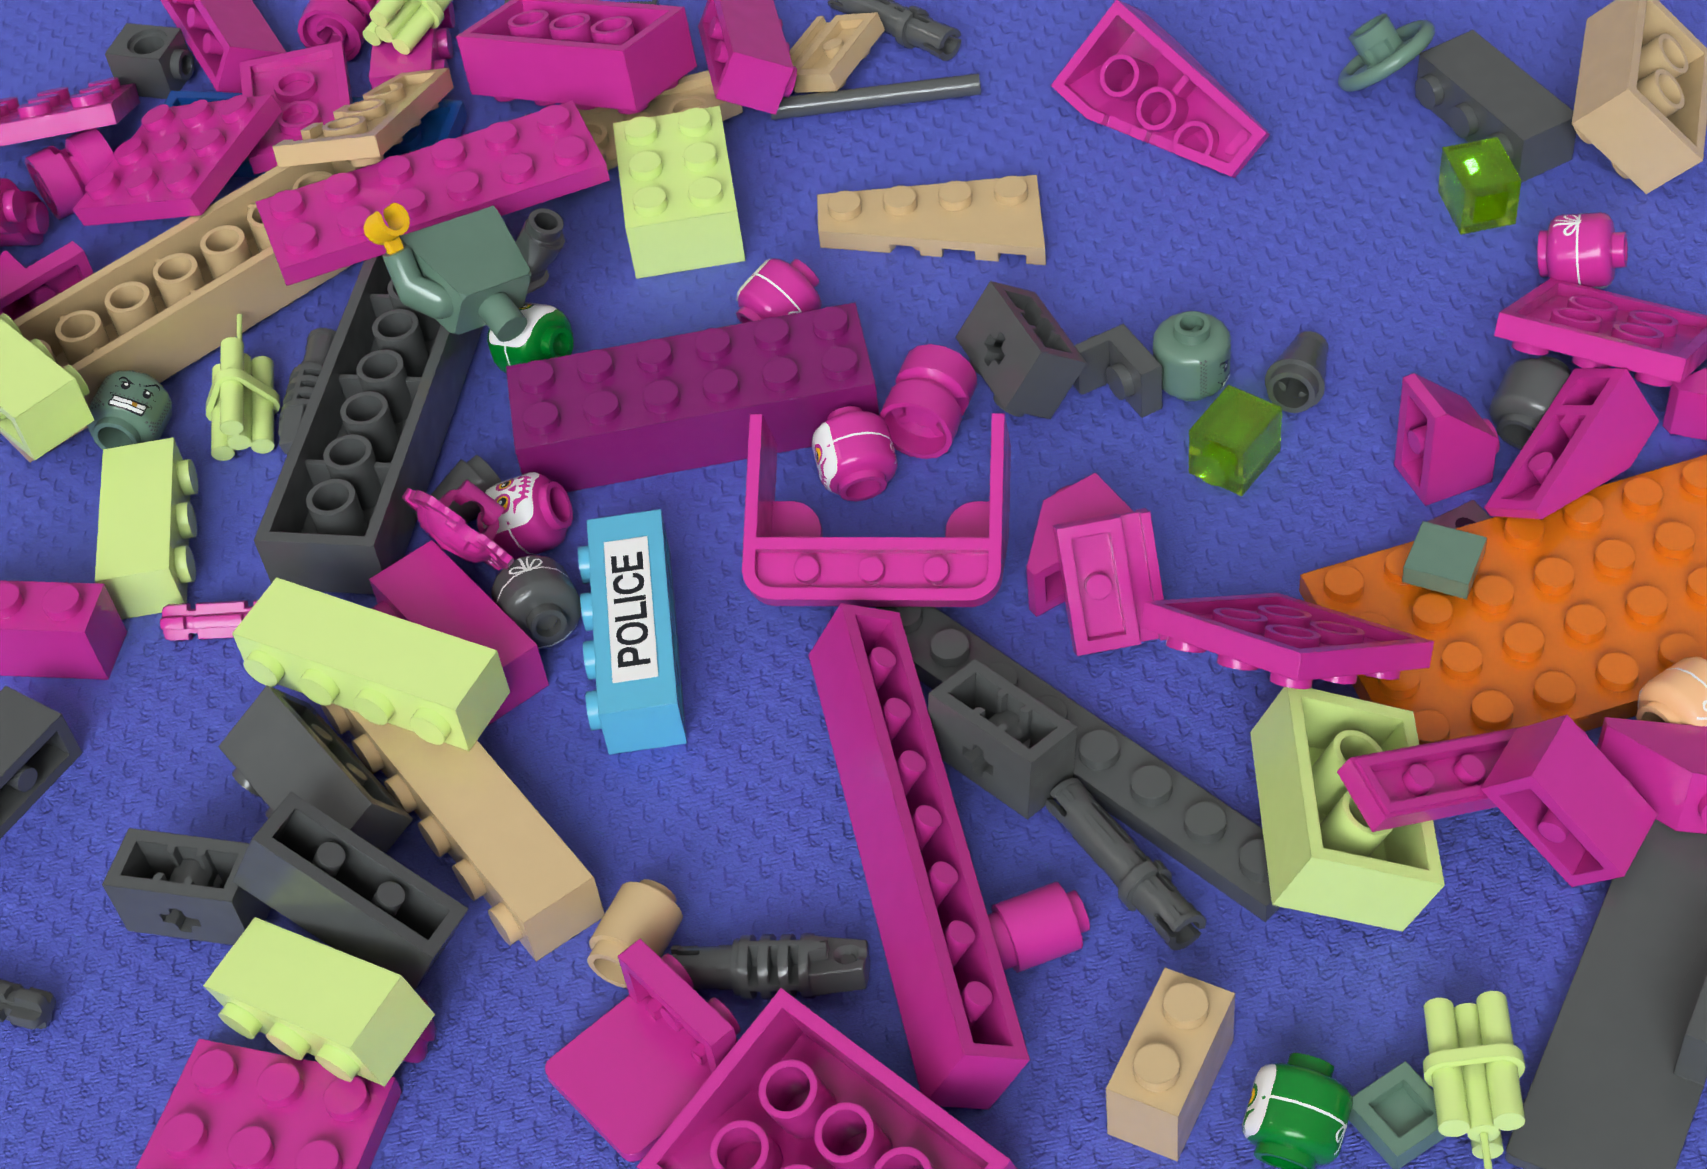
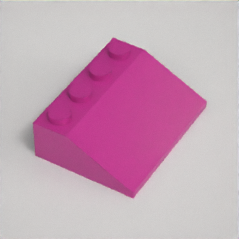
(812, 1100)

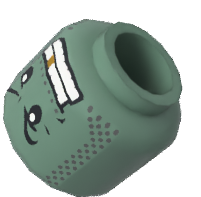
(1192, 355)
(129, 410)

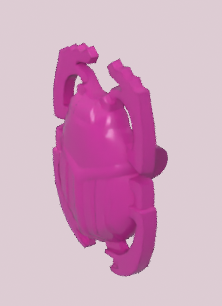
(451, 530)

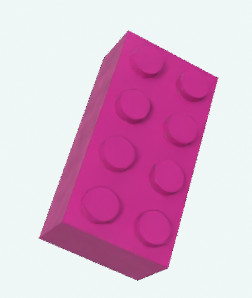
(578, 52)

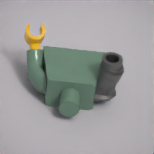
(469, 266)

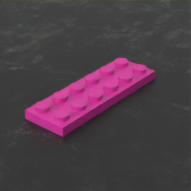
(500, 166)

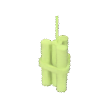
(403, 22)
(241, 401)
(1474, 1071)

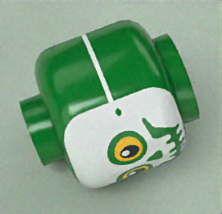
(544, 337)
(1297, 1113)

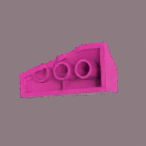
(1155, 91)

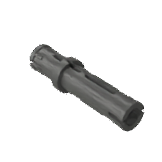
(908, 25)
(1139, 880)

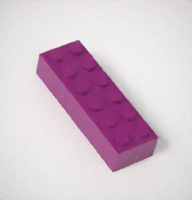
(687, 397)

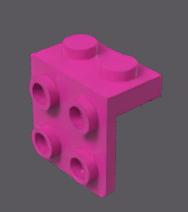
(645, 1054)

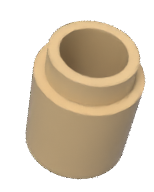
(637, 912)

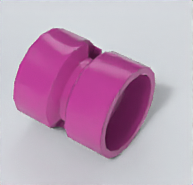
(336, 21)
(66, 172)
(928, 400)

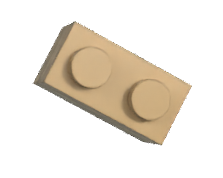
(1170, 1064)

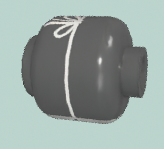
(538, 599)

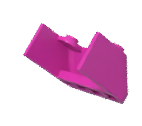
(795, 566)

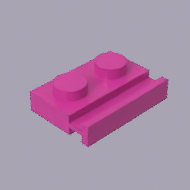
(1106, 577)

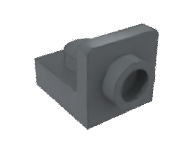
(1125, 366)

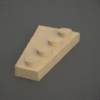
(370, 126)

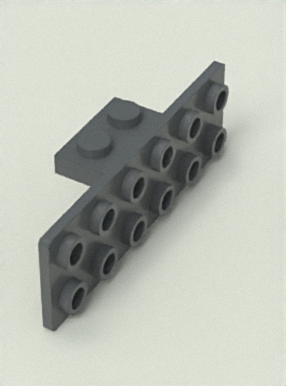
(1633, 1026)

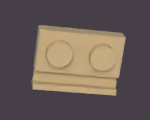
(833, 50)

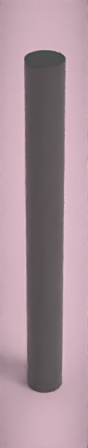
(878, 96)

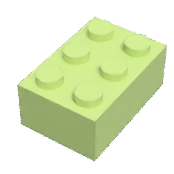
(677, 192)
(1314, 834)

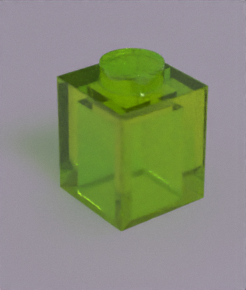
(1479, 185)
(1235, 440)

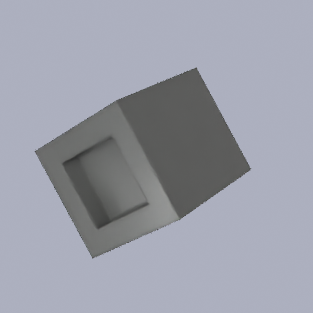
(151, 58)

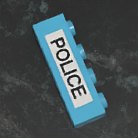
(633, 633)

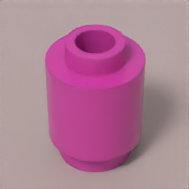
(1038, 926)

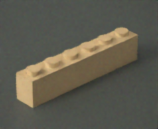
(488, 829)

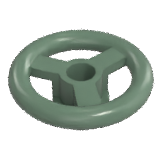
(1383, 50)

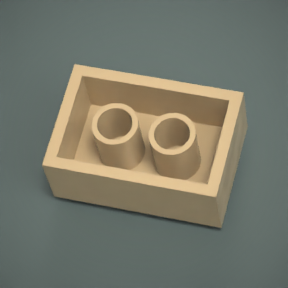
(1642, 92)

